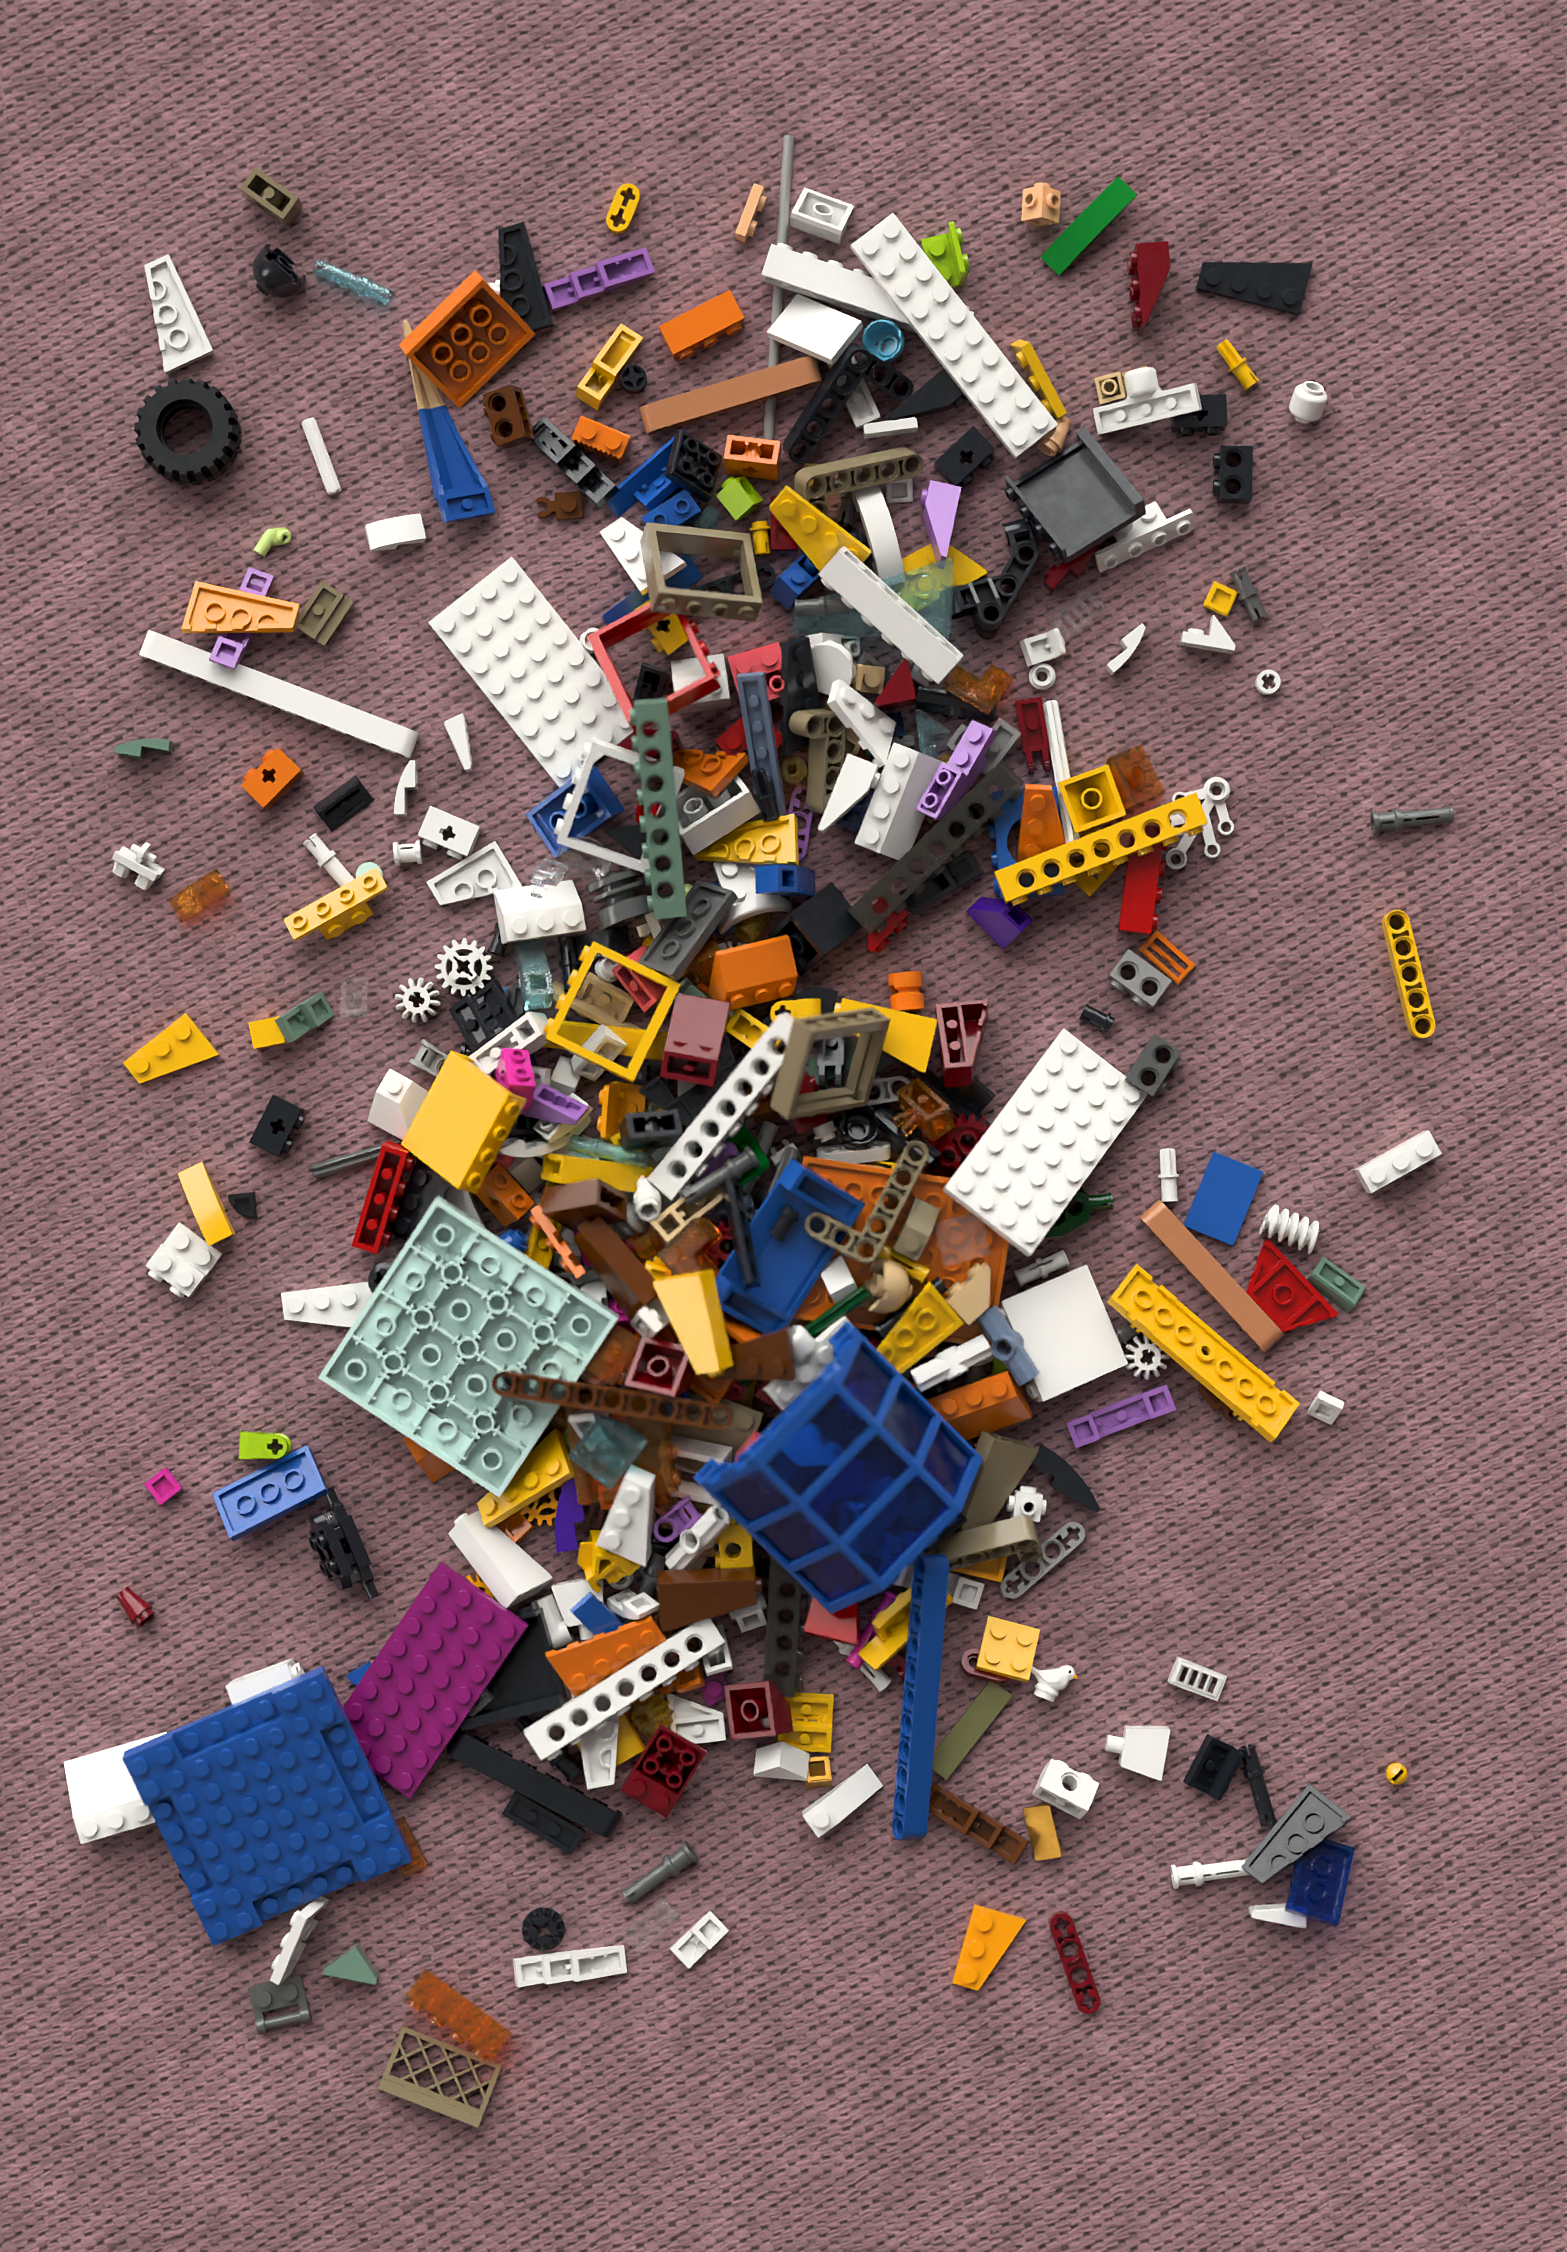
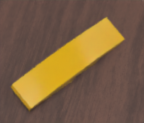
(742, 1025)

